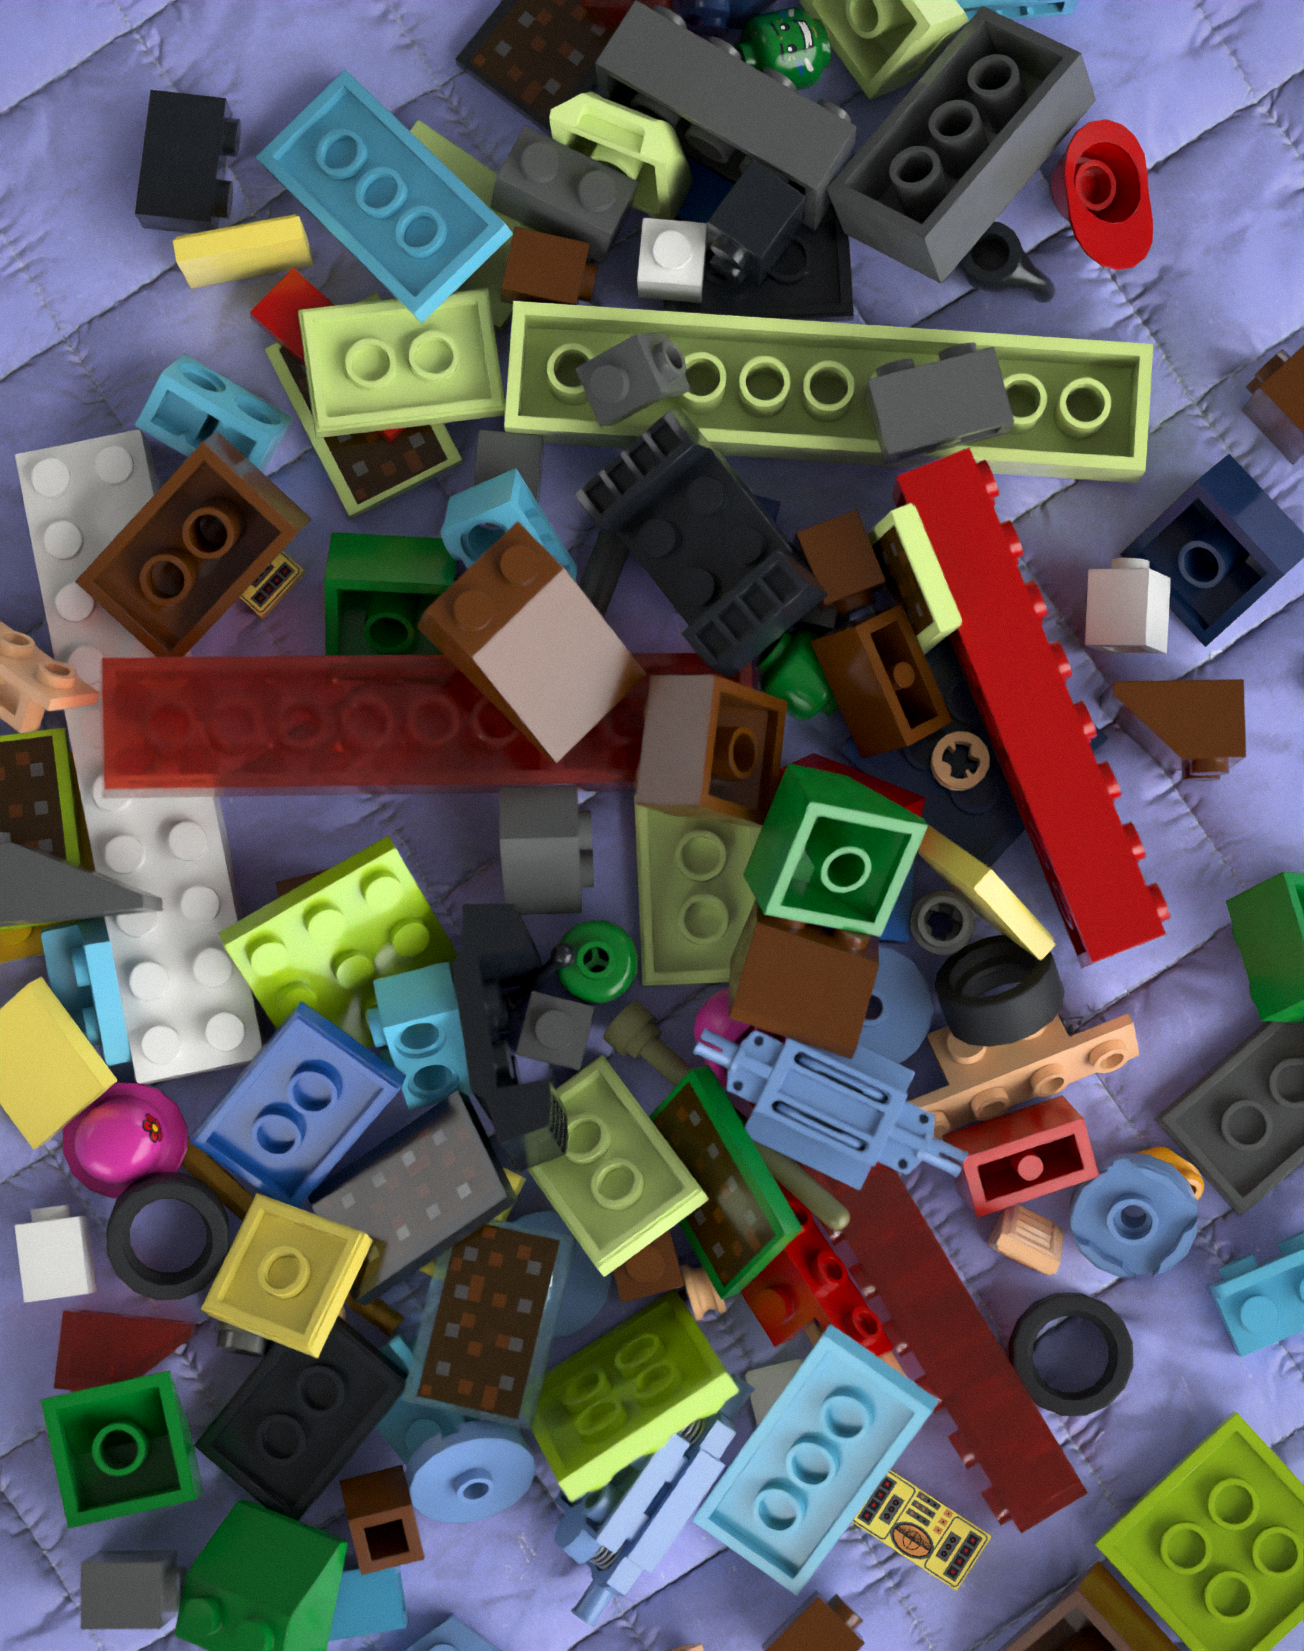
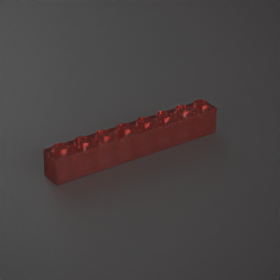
(953, 1348)

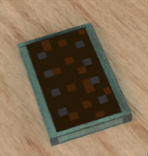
(491, 1324)

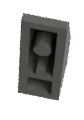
(52, 889)

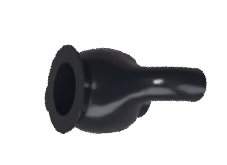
(1001, 264)

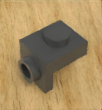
(633, 376)

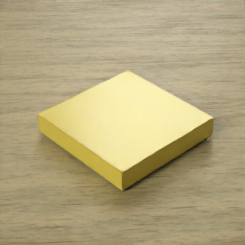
(243, 251)
(985, 893)
(46, 1064)
(287, 1275)

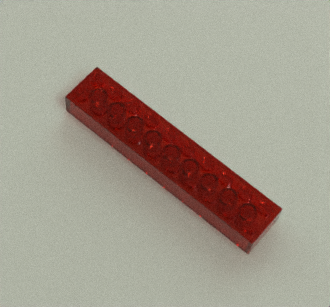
(343, 728)

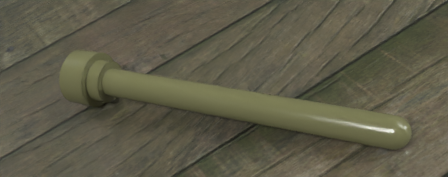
(636, 1034)

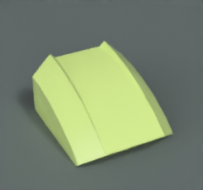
(887, 40)
(629, 144)

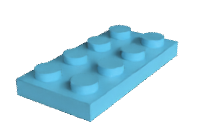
(384, 196)
(814, 1459)

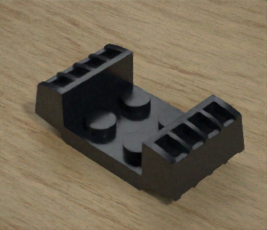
(703, 542)
(495, 956)

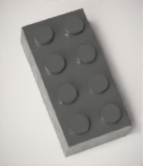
(725, 106)
(962, 144)

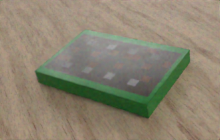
(746, 1212)

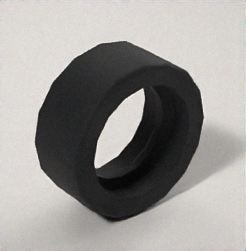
(1003, 1016)
(167, 1284)
(1119, 1353)

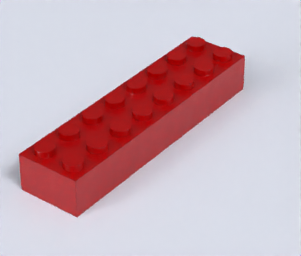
(1030, 714)

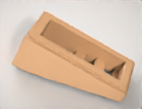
(1027, 1239)

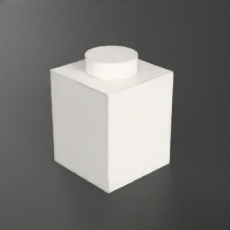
(672, 260)
(1127, 608)
(55, 1255)

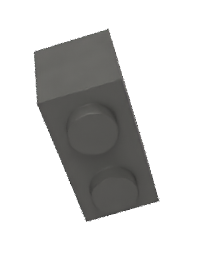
(563, 192)
(938, 402)
(544, 849)
(130, 1589)

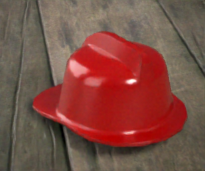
(1105, 194)

